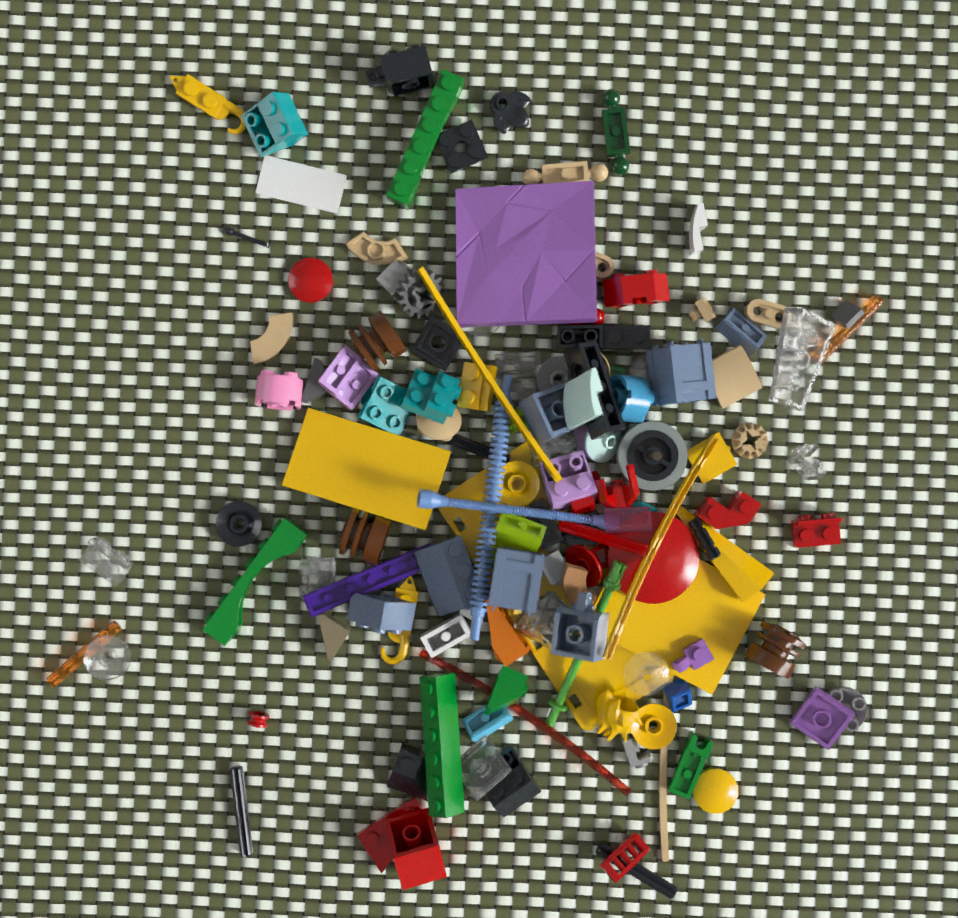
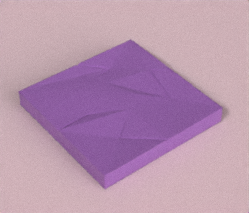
(526, 254)

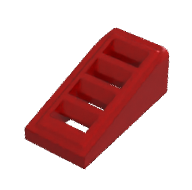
(638, 844)

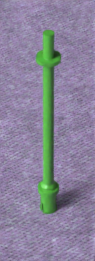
(610, 585)

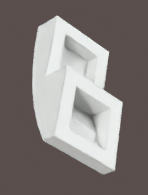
(697, 223)

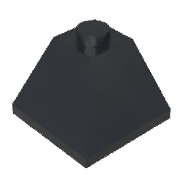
(409, 772)

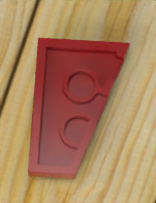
(376, 838)

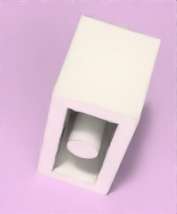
(445, 635)

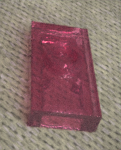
(627, 519)

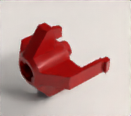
(618, 494)

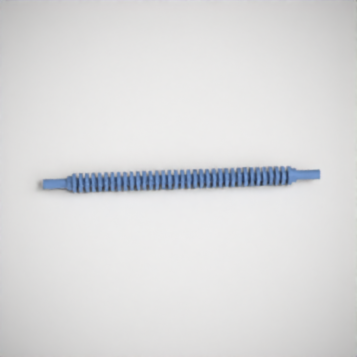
(500, 438)

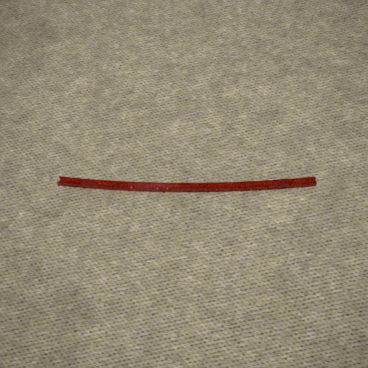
(605, 773)

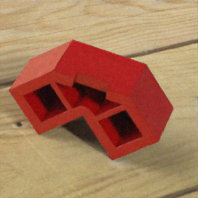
(636, 289)
(737, 512)

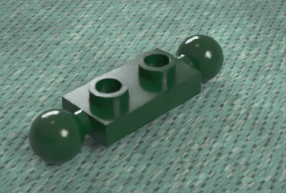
(615, 132)

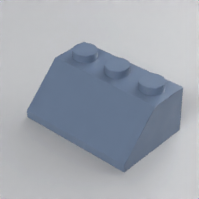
(447, 574)

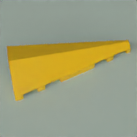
(738, 569)

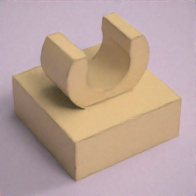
(704, 310)

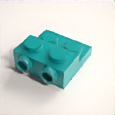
(432, 395)

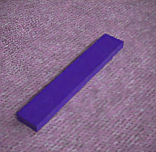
(362, 582)

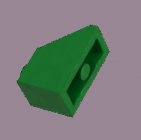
(506, 690)

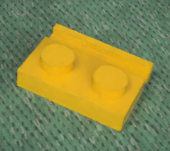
(475, 390)

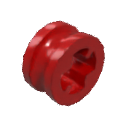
(258, 719)

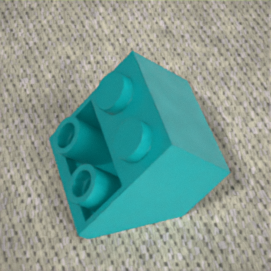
(274, 123)

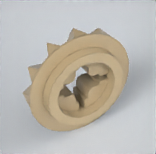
(740, 436)

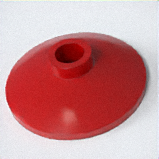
(584, 558)

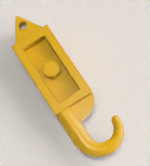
(207, 100)
(407, 592)

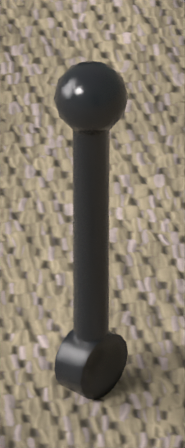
(230, 231)

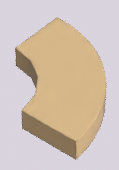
(376, 251)
(273, 339)

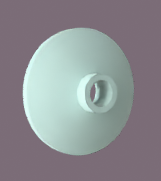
(602, 449)

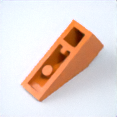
(506, 640)

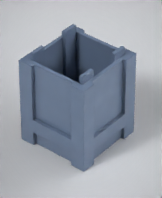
(681, 373)
(516, 579)

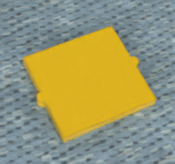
(717, 462)

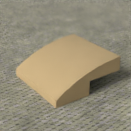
(734, 376)

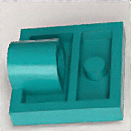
(383, 404)

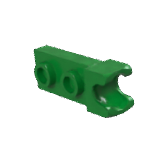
(689, 766)

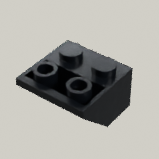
(515, 787)

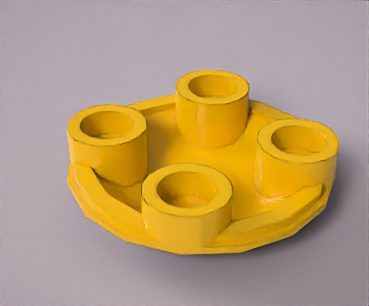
(715, 791)

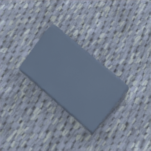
(741, 331)

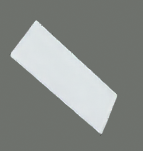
(301, 184)

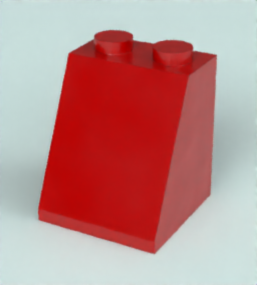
(415, 848)

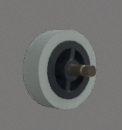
(655, 452)

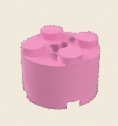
(279, 391)

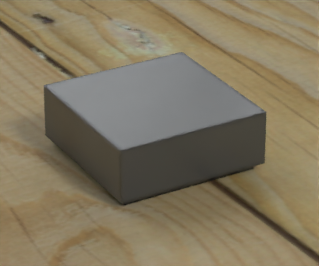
(847, 314)

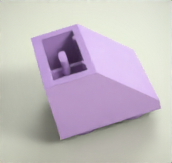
(575, 483)

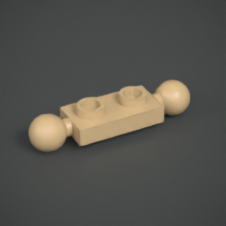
(565, 173)

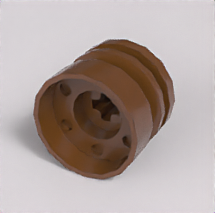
(377, 341)
(364, 536)
(775, 649)

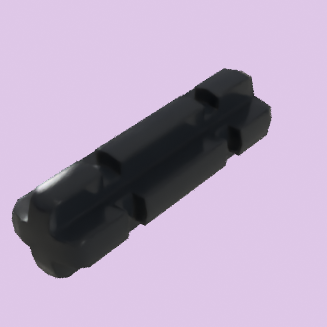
(704, 538)

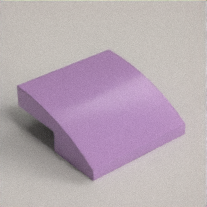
(347, 378)

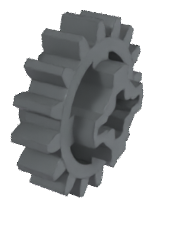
(416, 303)

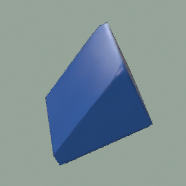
(678, 695)

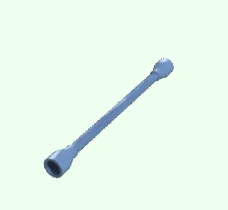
(429, 499)

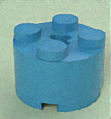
(632, 396)

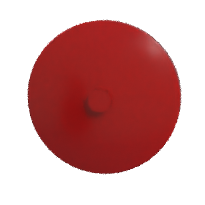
(671, 567)

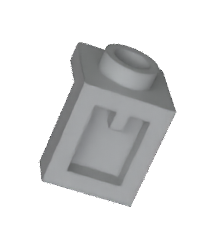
(631, 748)

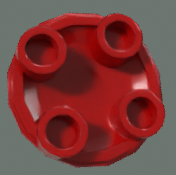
(310, 280)

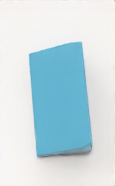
(480, 724)

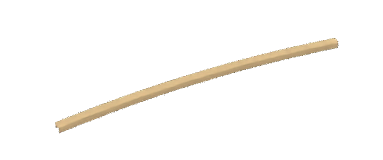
(663, 794)

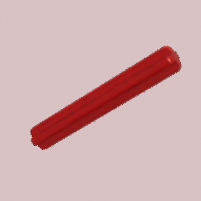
(604, 538)

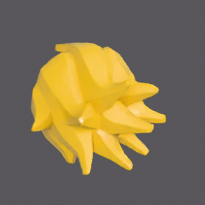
(616, 714)

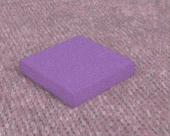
(822, 717)

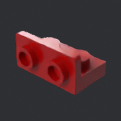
(816, 531)

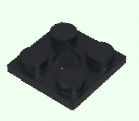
(466, 134)
(424, 348)

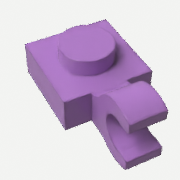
(695, 655)

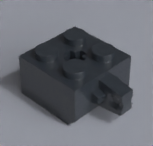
(403, 71)

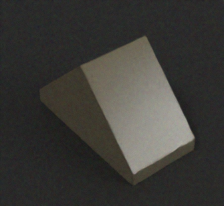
(333, 633)

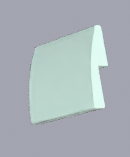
(581, 399)

